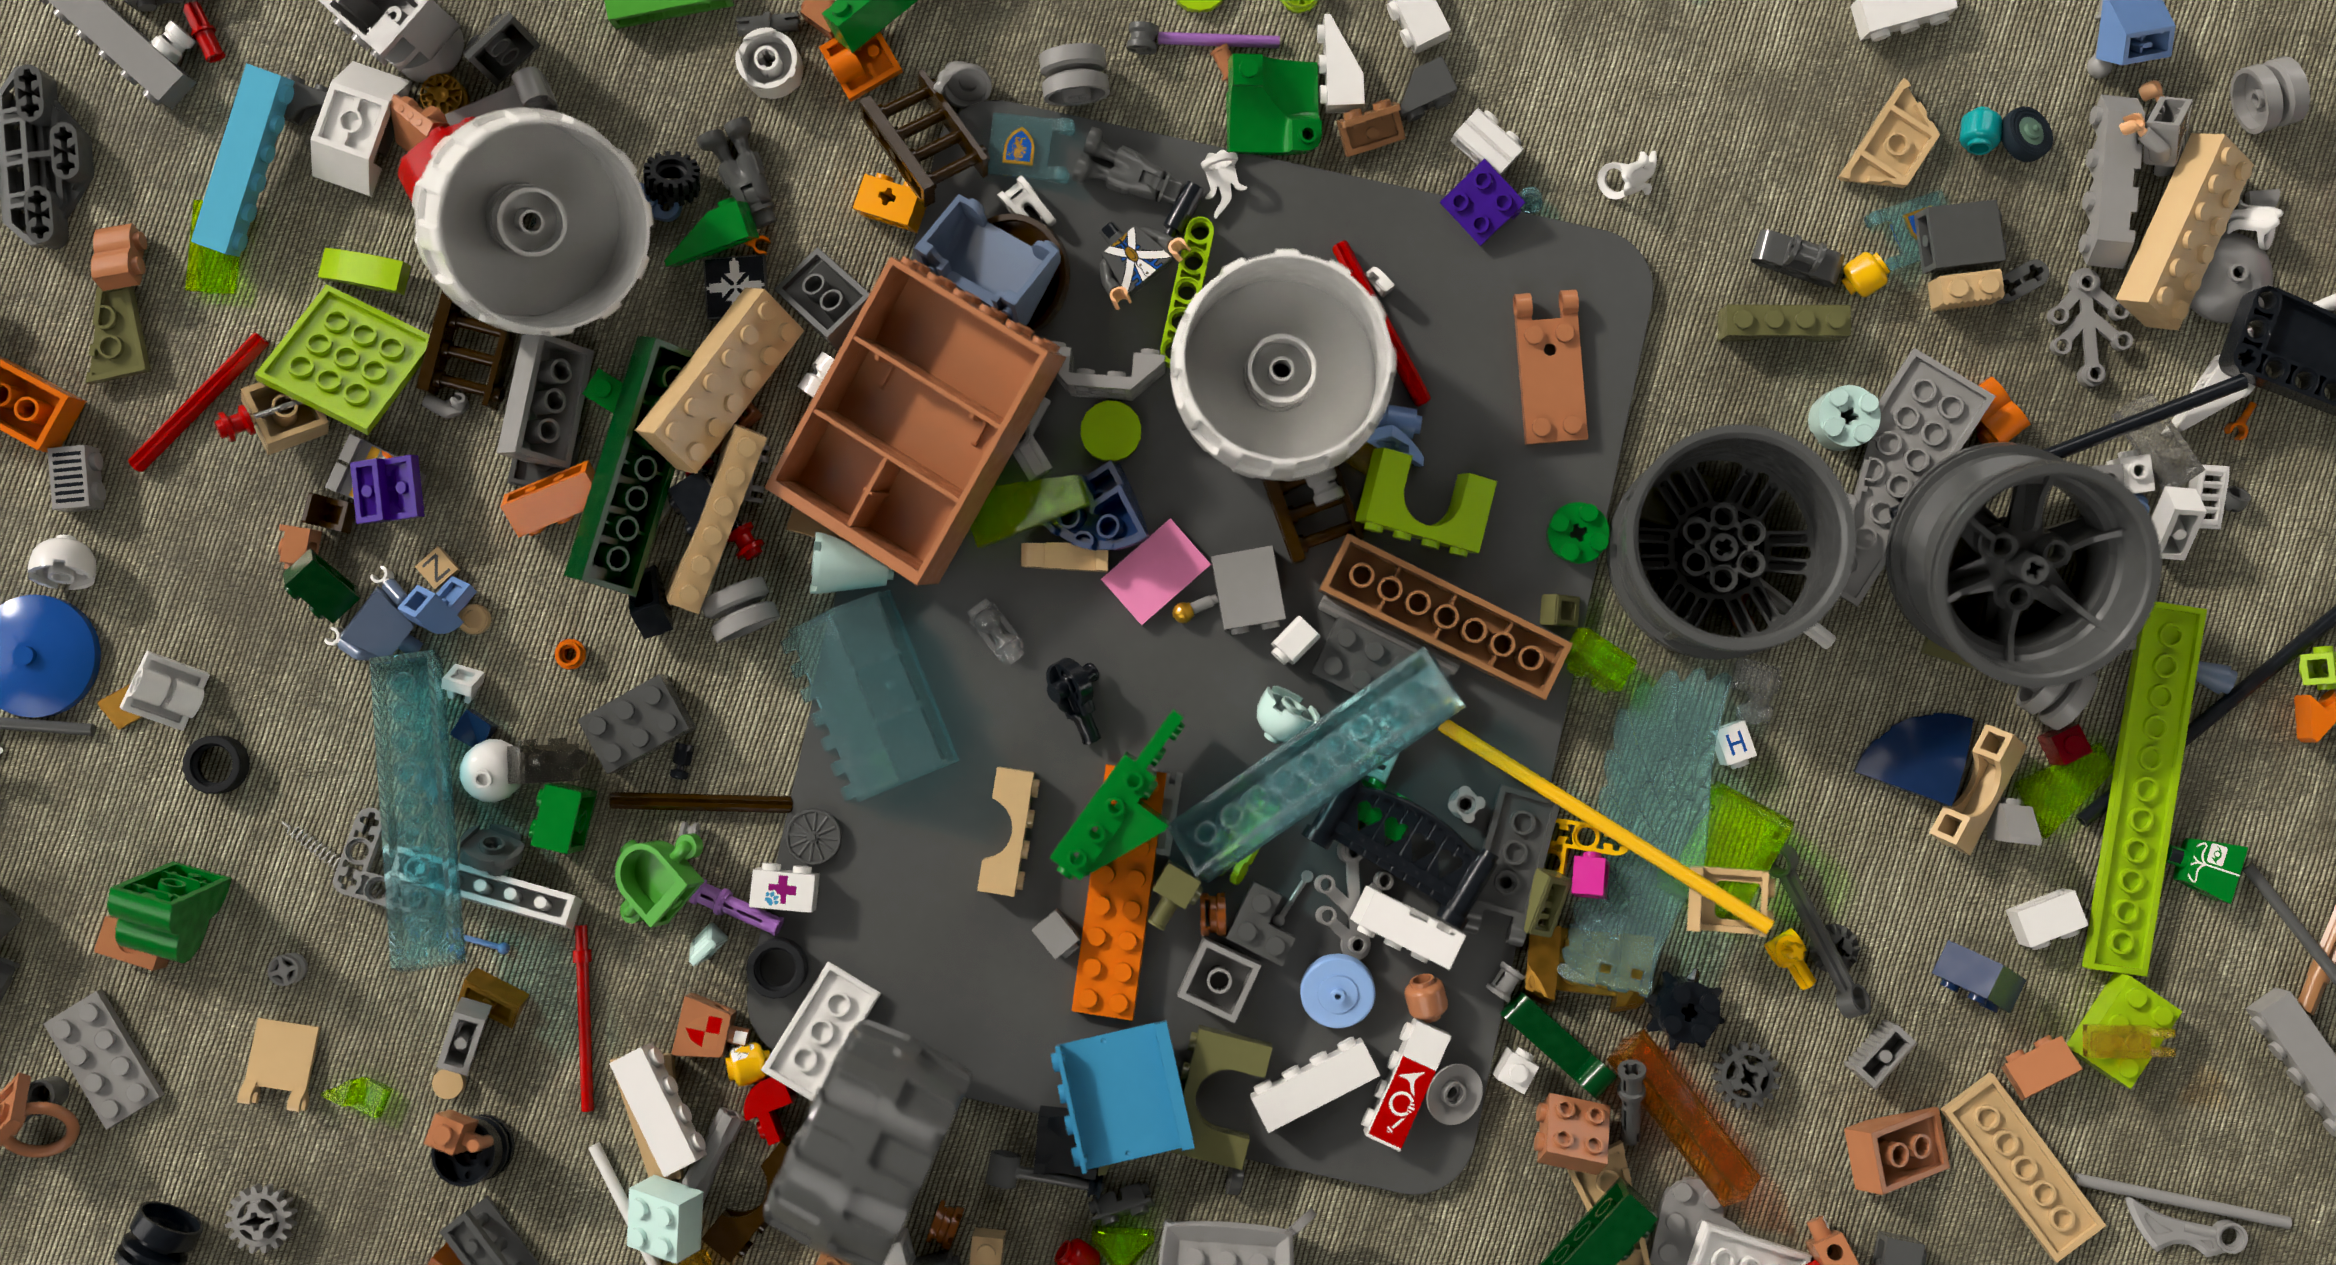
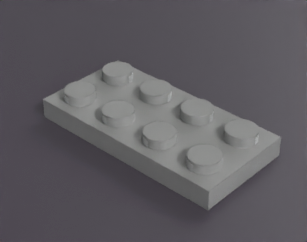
(104, 1059)

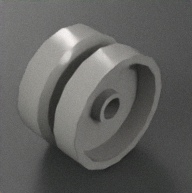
(1074, 74)
(2270, 95)
(739, 608)
(2059, 703)

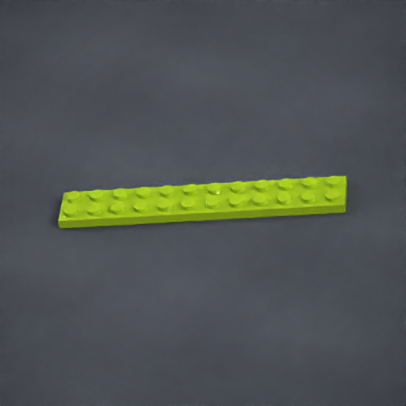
(2144, 790)

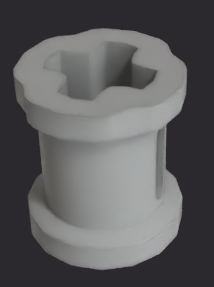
(1505, 981)

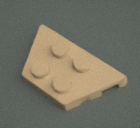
(1894, 143)

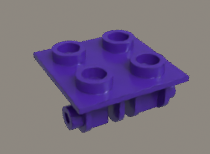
(1482, 202)

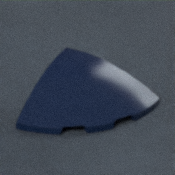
(1112, 517)
(1921, 756)

